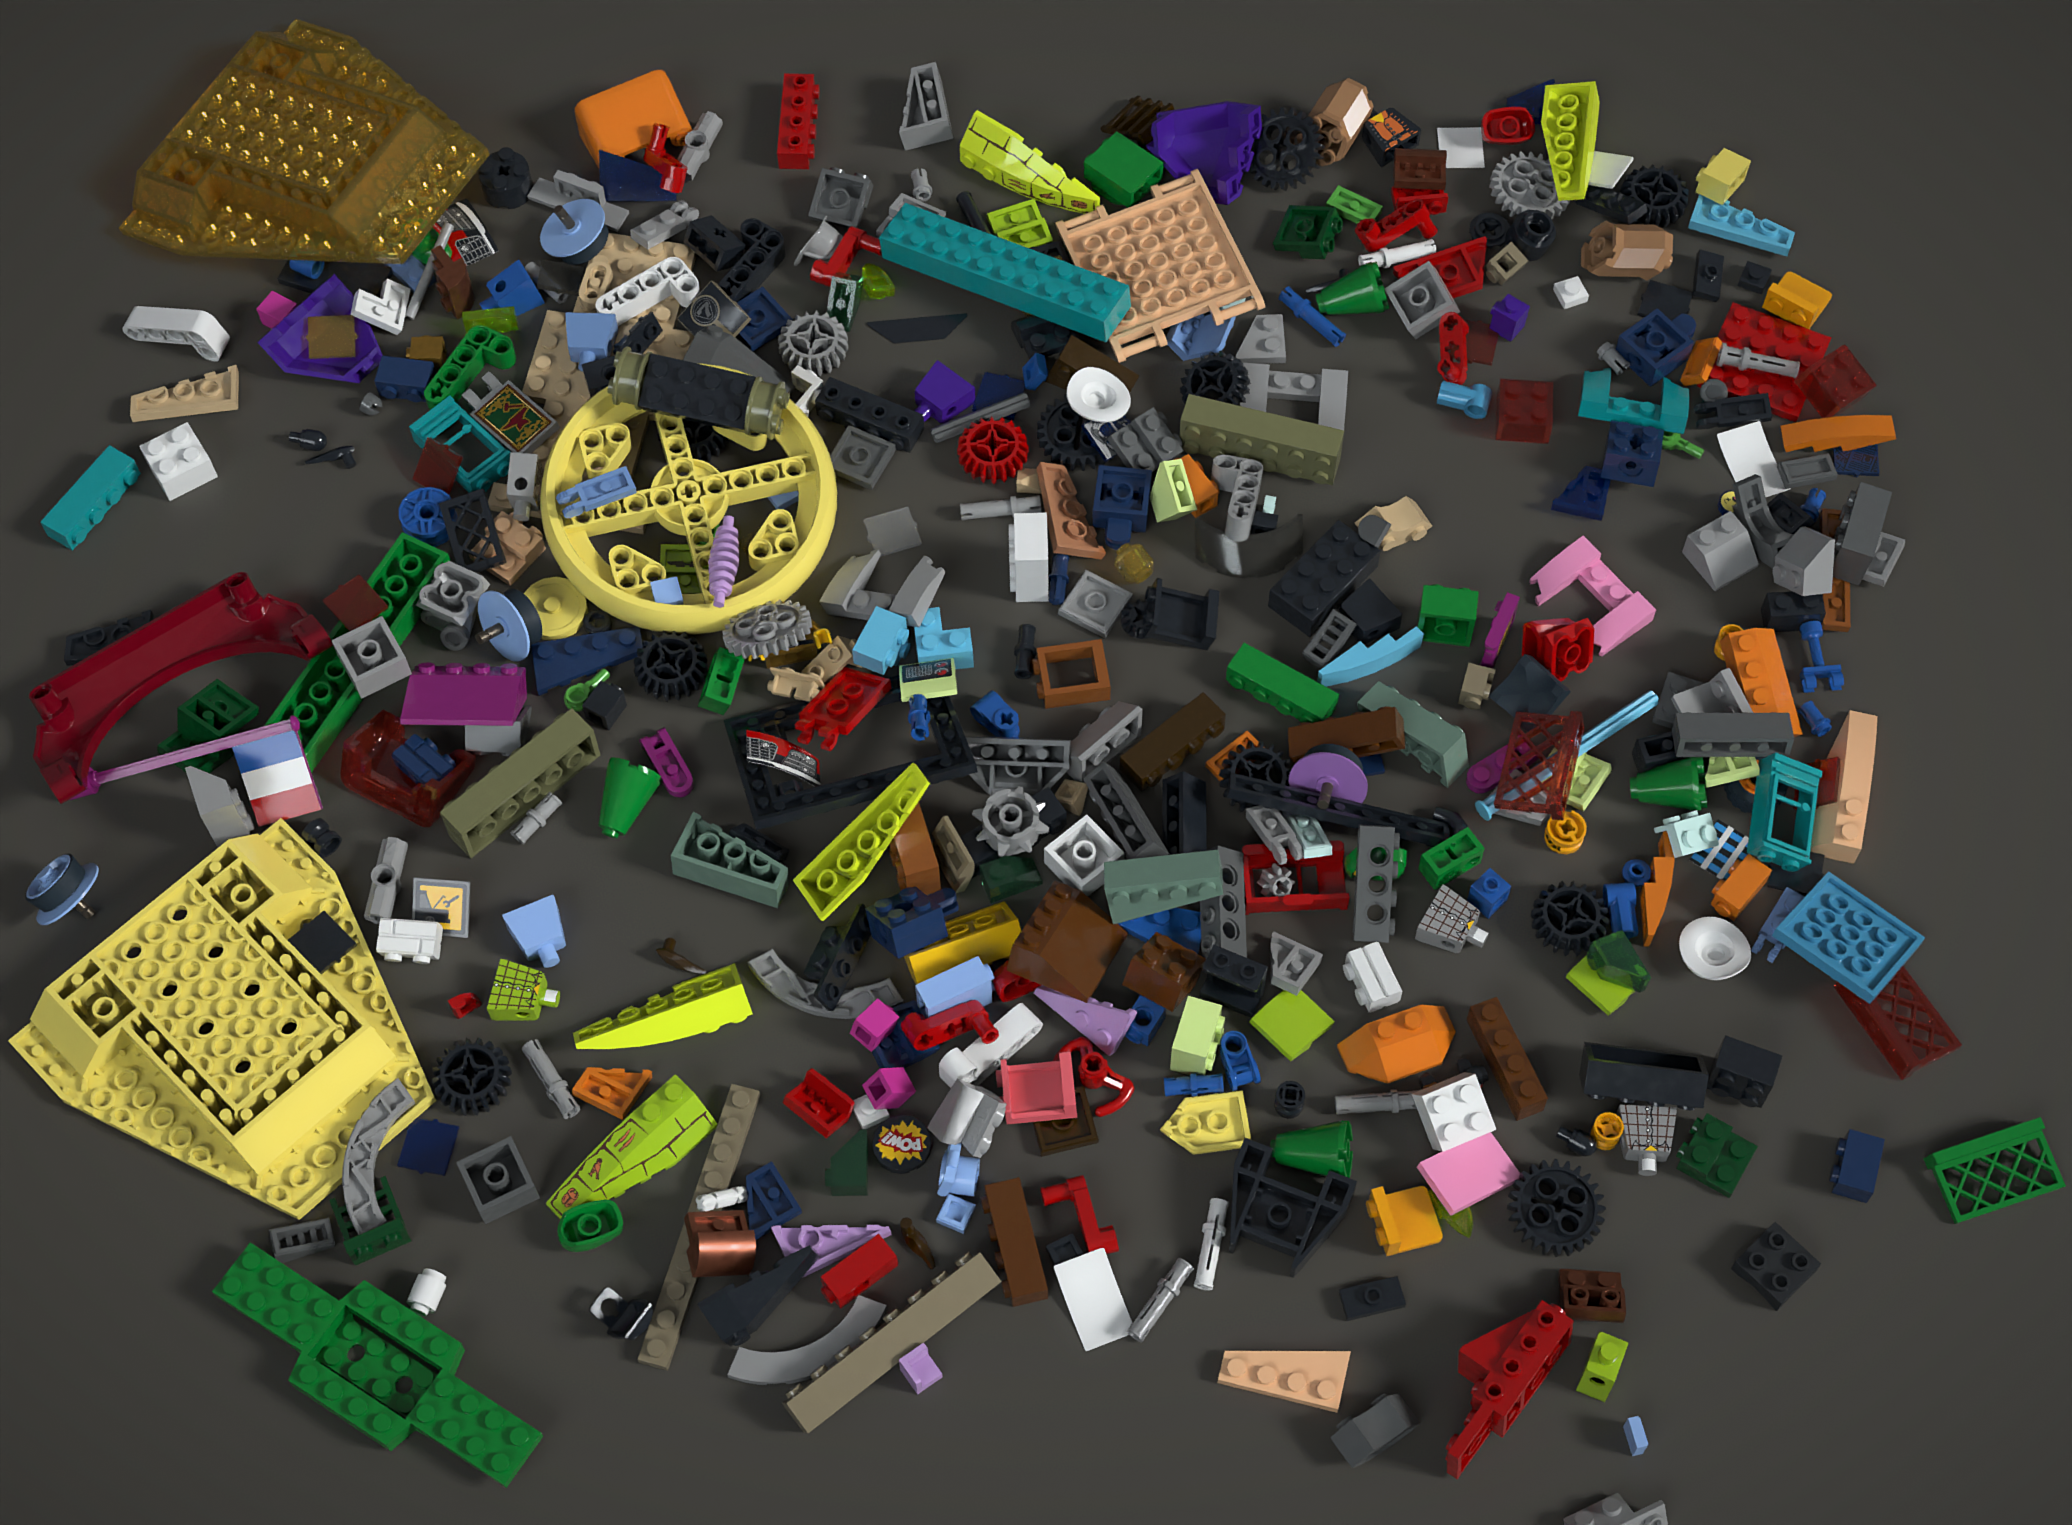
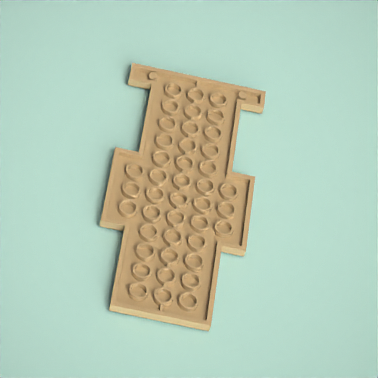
(562, 386)

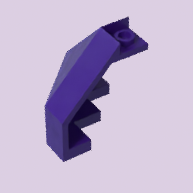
(1210, 139)
(290, 349)

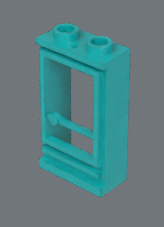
(445, 415)
(1800, 776)

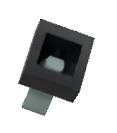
(1265, 520)

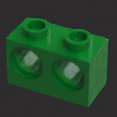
(721, 681)
(1451, 858)

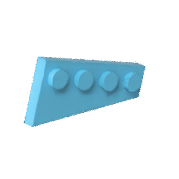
(1740, 226)

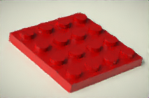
(1773, 338)

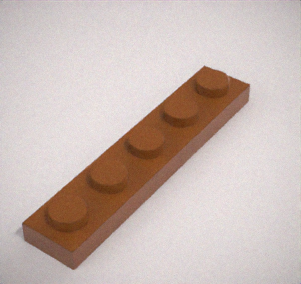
(1838, 602)

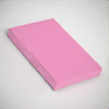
(1469, 1172)

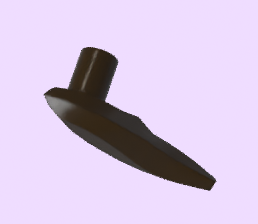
(676, 960)
(916, 1242)

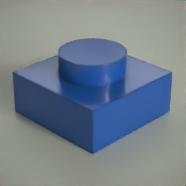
(1035, 371)

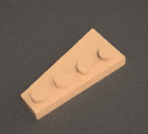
(1295, 1376)

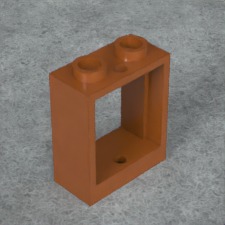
(1072, 694)

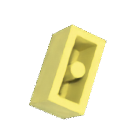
(1722, 176)

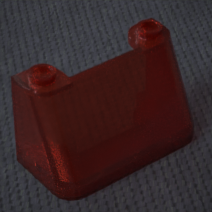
(371, 772)

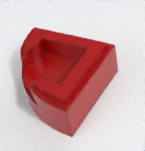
(464, 1004)

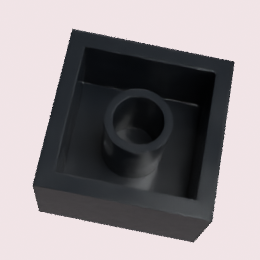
(1743, 1072)

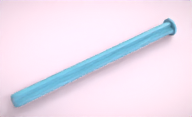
(1589, 740)

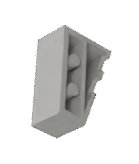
(926, 110)

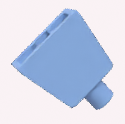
(537, 930)

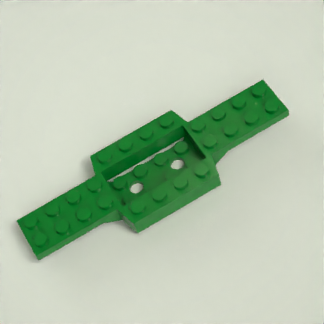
(325, 1332)

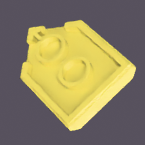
(1209, 1123)

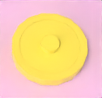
(558, 606)

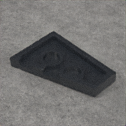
(90, 641)

